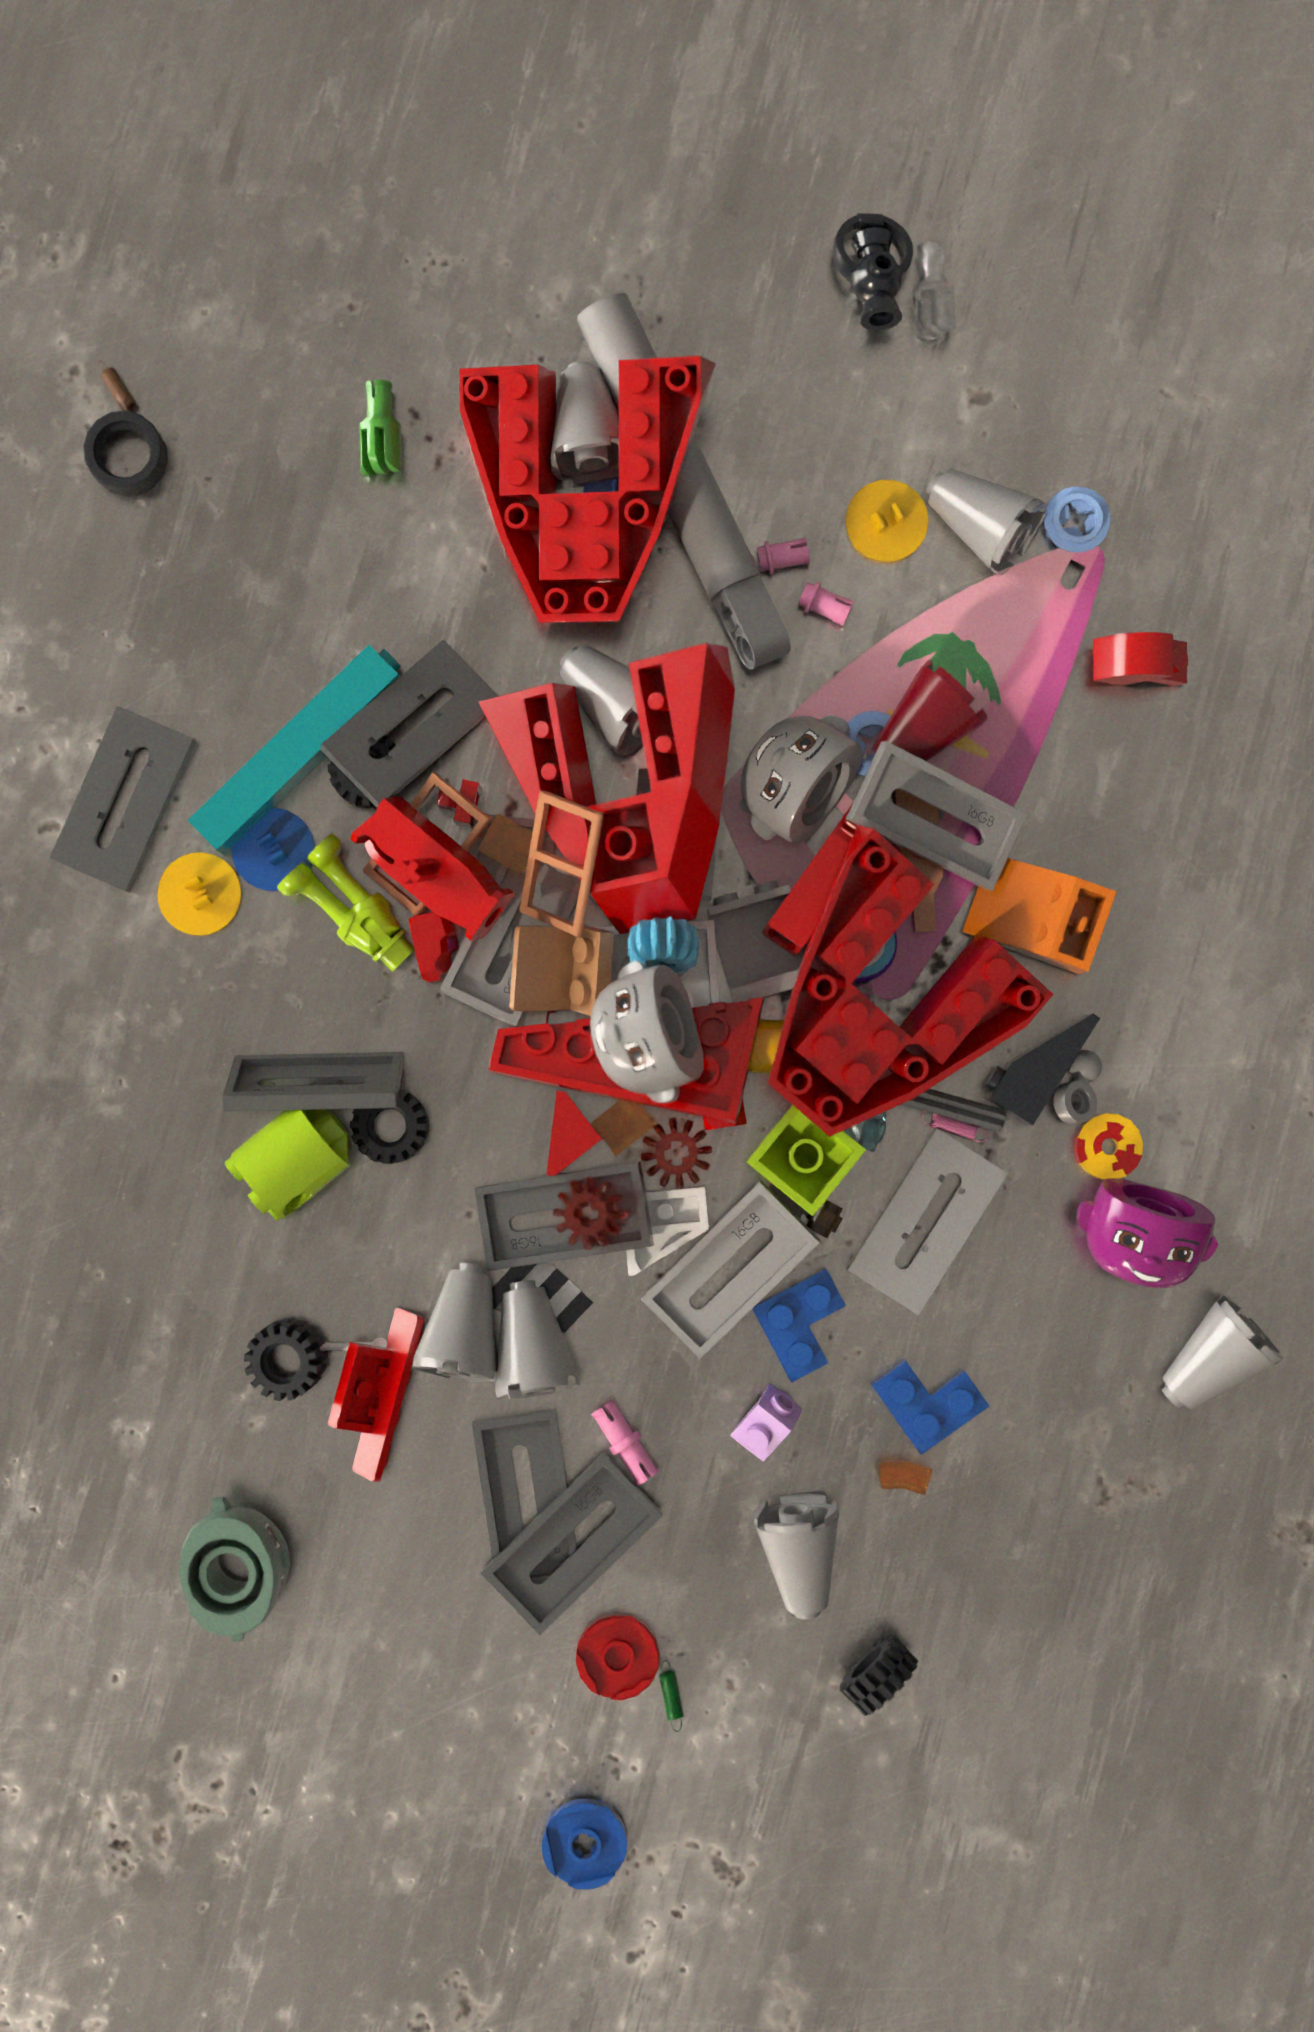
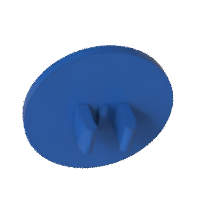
(273, 849)

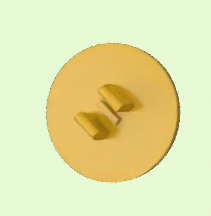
(886, 521)
(199, 894)

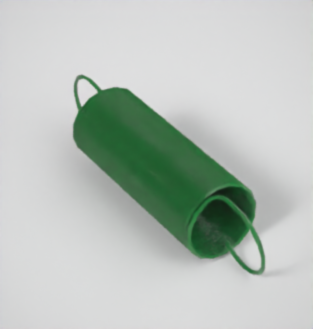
(671, 1695)

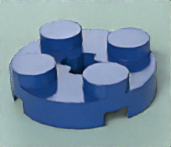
(569, 1863)

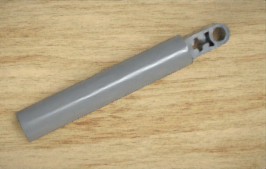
(698, 505)

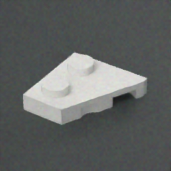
(674, 1220)

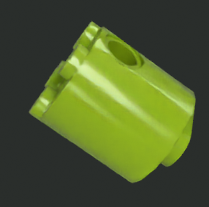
(291, 1159)

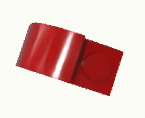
(1140, 658)

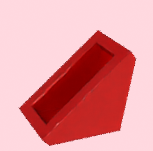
(570, 1134)

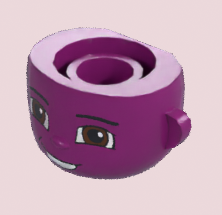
(1147, 1233)

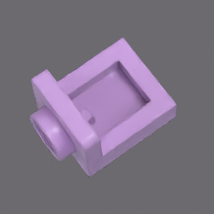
(767, 1423)

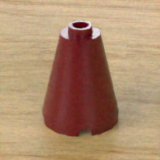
(931, 715)

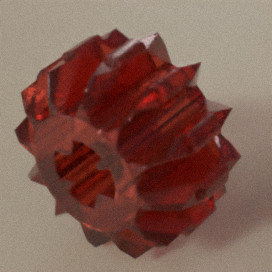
(687, 1161)
(581, 1224)

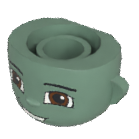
(213, 1598)

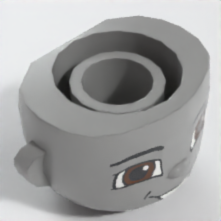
(798, 775)
(647, 1032)

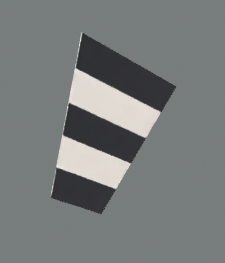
(565, 1298)

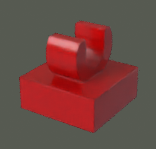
(472, 792)

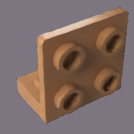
(558, 969)

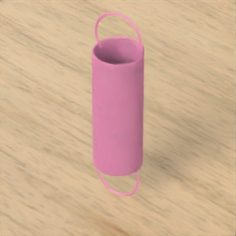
(954, 1126)

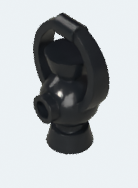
(877, 274)

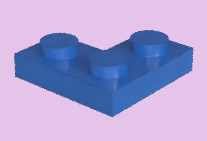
(787, 1321)
(928, 1416)

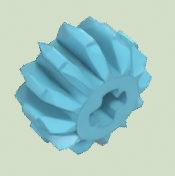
(664, 943)

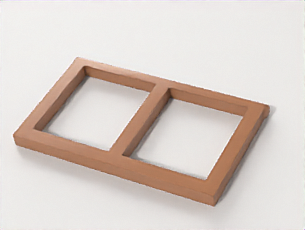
(484, 819)
(536, 855)

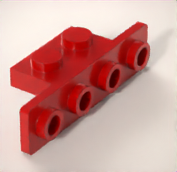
(373, 1392)

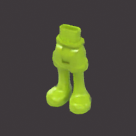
(369, 921)

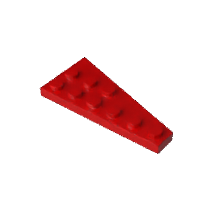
(567, 1059)

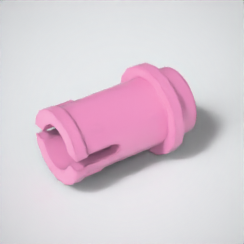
(783, 555)
(825, 603)

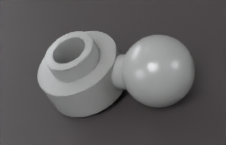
(1076, 1100)

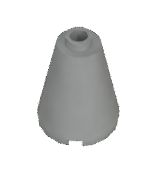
(585, 427)
(987, 516)
(605, 695)
(461, 1329)
(531, 1346)
(1219, 1356)
(800, 1549)

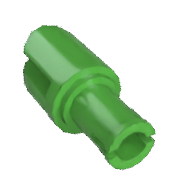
(379, 432)

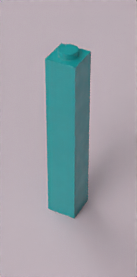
(292, 751)

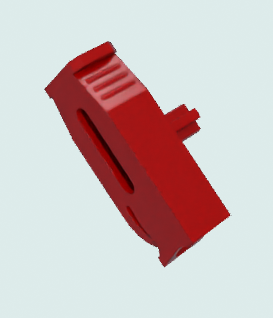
(433, 867)
(805, 901)

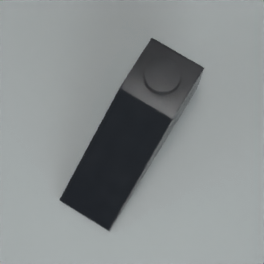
(1032, 1077)

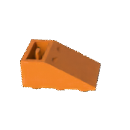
(1042, 915)

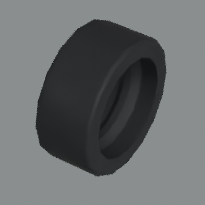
(109, 426)

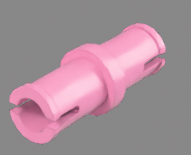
(625, 1442)

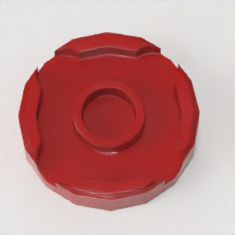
(617, 1656)

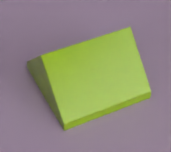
(804, 1159)

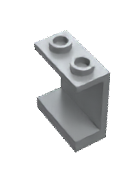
(749, 959)

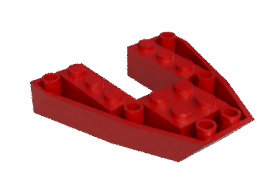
(581, 549)
(650, 844)
(844, 1055)

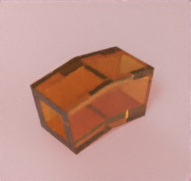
(904, 1474)

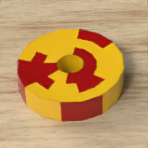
(1127, 1146)

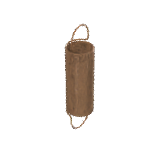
(118, 389)

